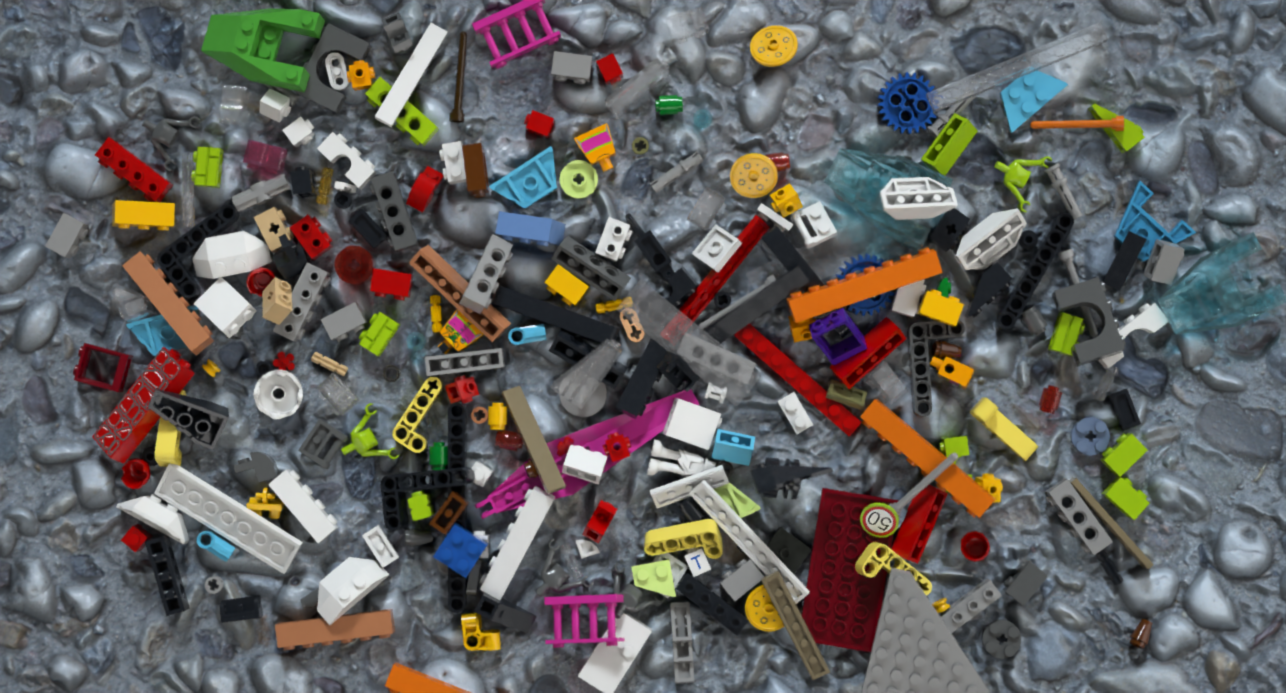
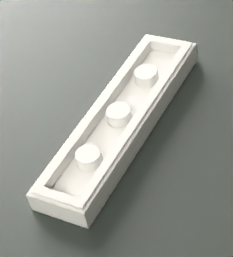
(680, 489)

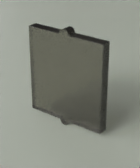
(559, 152)

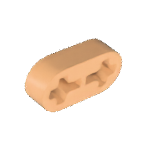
(628, 329)

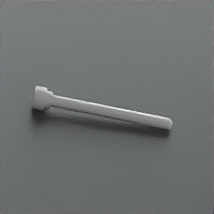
(1067, 257)
(707, 323)
(924, 483)

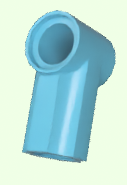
(529, 334)
(217, 546)

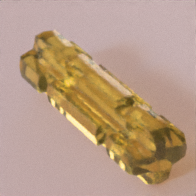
(324, 186)

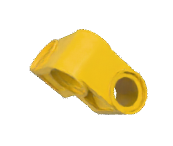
(472, 626)

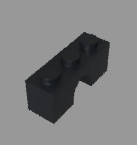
(682, 284)

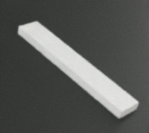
(411, 75)

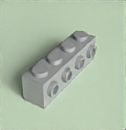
(304, 298)

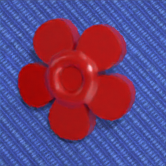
(284, 361)
(563, 447)

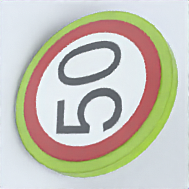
(879, 520)

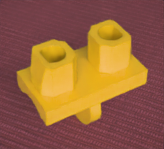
(266, 501)

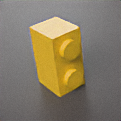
(566, 285)
(940, 308)

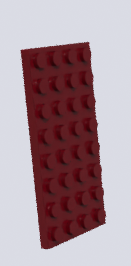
(841, 602)

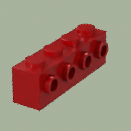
(134, 170)
(879, 338)
(919, 523)

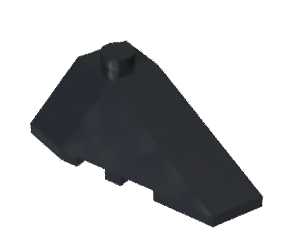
(195, 417)
(776, 476)

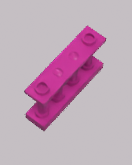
(501, 19)
(575, 603)

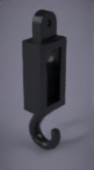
(649, 247)

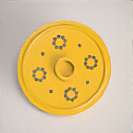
(773, 46)
(753, 175)
(761, 611)

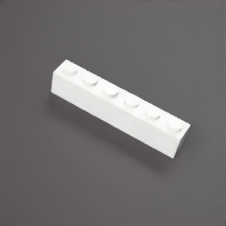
(517, 543)

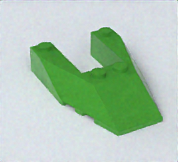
(252, 39)

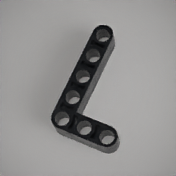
(192, 246)
(418, 483)

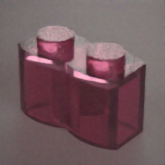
(265, 156)

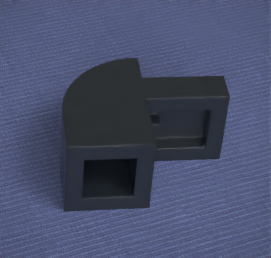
(291, 260)

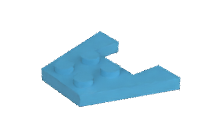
(1141, 223)

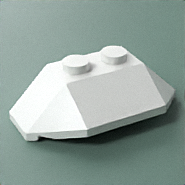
(916, 198)
(990, 239)
(230, 255)
(157, 515)
(348, 586)

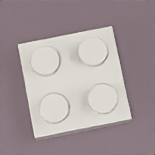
(716, 248)

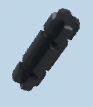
(1109, 567)

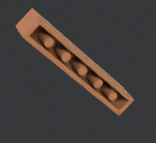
(452, 287)
(168, 303)
(345, 628)

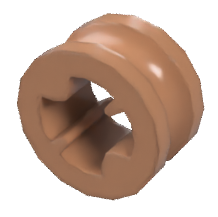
(482, 420)

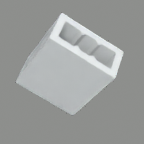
(225, 307)
(692, 424)

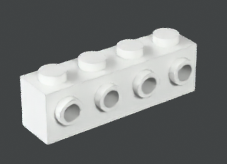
(303, 505)

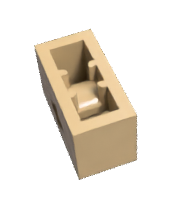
(266, 224)
(277, 301)

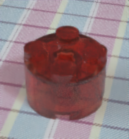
(347, 257)

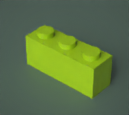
(949, 144)

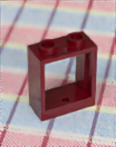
(121, 372)

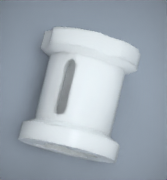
(714, 394)

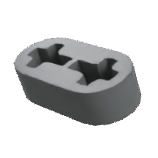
(473, 579)

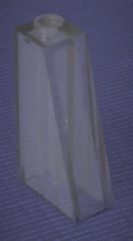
(637, 88)
(585, 376)

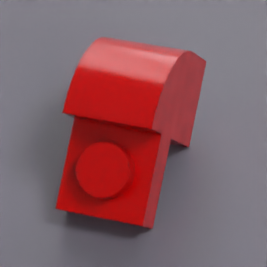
(424, 188)
(599, 521)

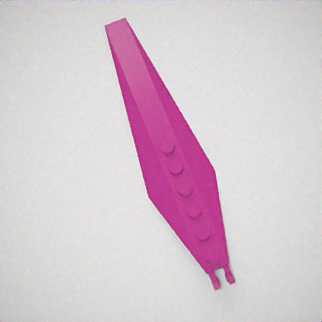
(639, 431)

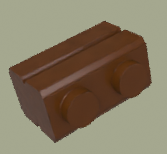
(449, 512)

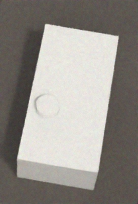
(610, 663)

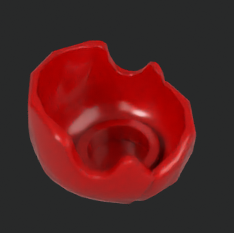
(259, 280)
(135, 473)
(975, 546)

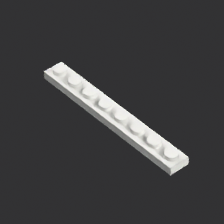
(746, 538)

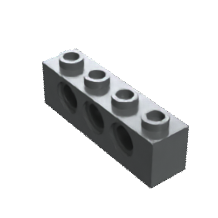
(378, 186)
(591, 268)

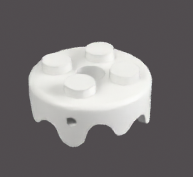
(278, 407)

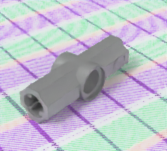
(261, 192)

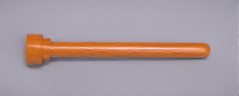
(1116, 123)

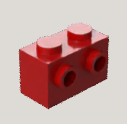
(311, 236)
(391, 283)

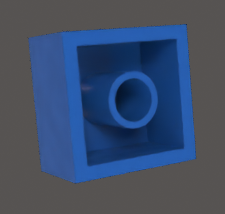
(460, 550)

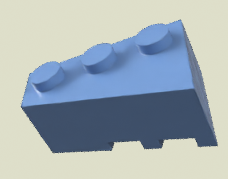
(530, 229)

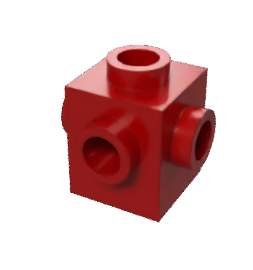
(462, 390)
(619, 454)

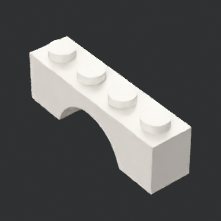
(1148, 319)

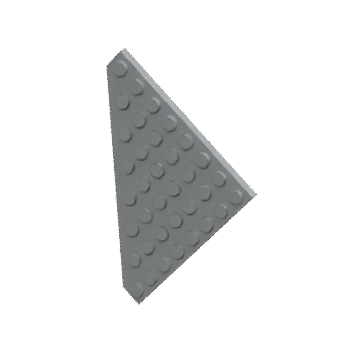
(915, 647)

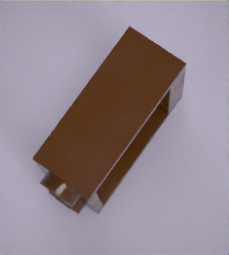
(475, 170)

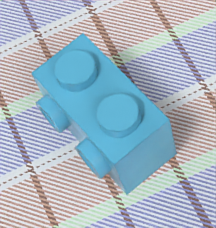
(733, 447)

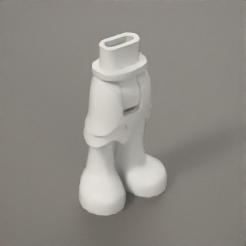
(688, 462)

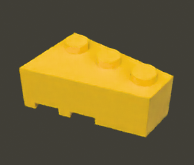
(143, 215)

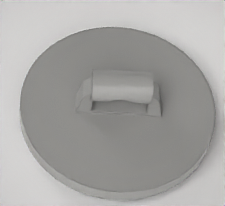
(592, 406)

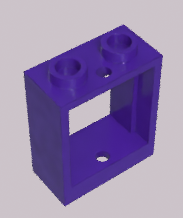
(837, 352)

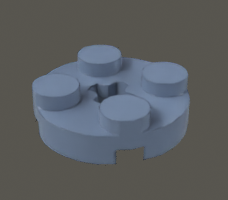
(1082, 428)

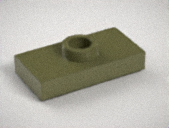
(852, 397)

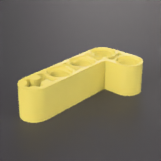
(421, 412)
(988, 415)
(168, 443)
(685, 536)
(883, 561)

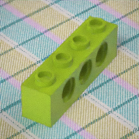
(427, 128)

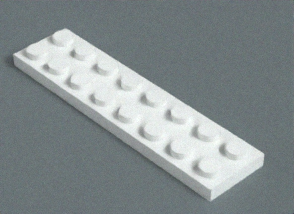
(228, 517)

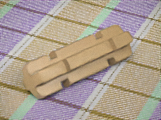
(329, 364)

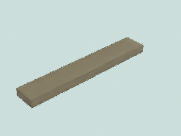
(533, 440)
(1111, 524)
(795, 625)

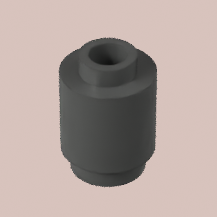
(1034, 321)

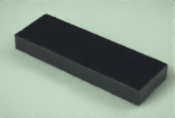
(1124, 260)

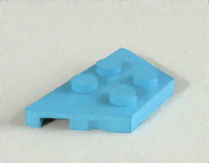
(1027, 96)
(529, 181)
(157, 333)

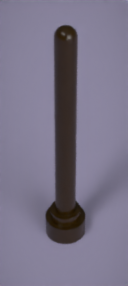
(457, 114)

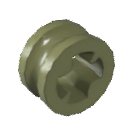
(643, 151)

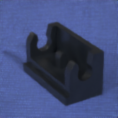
(677, 371)
(240, 609)

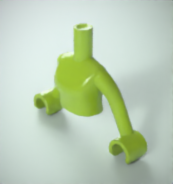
(1018, 176)
(365, 439)

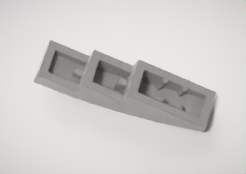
(682, 642)

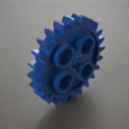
(893, 112)
(867, 304)

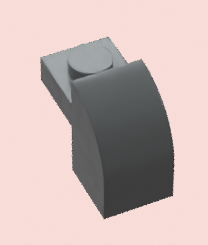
(397, 33)
(263, 464)

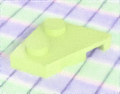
(737, 500)
(655, 577)

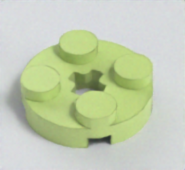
(586, 171)

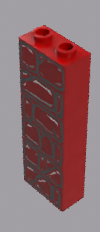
(132, 417)

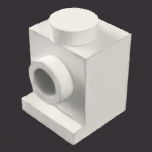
(482, 473)

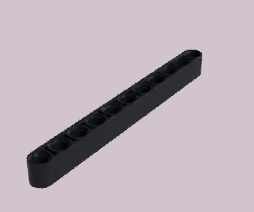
(462, 460)

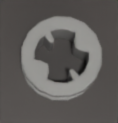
(208, 587)

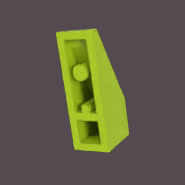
(1122, 139)

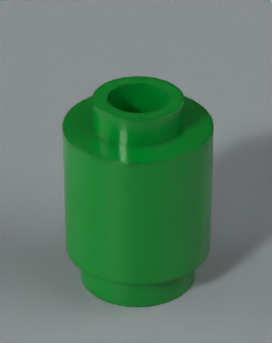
(669, 104)
(438, 456)

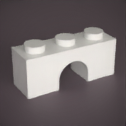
(334, 148)

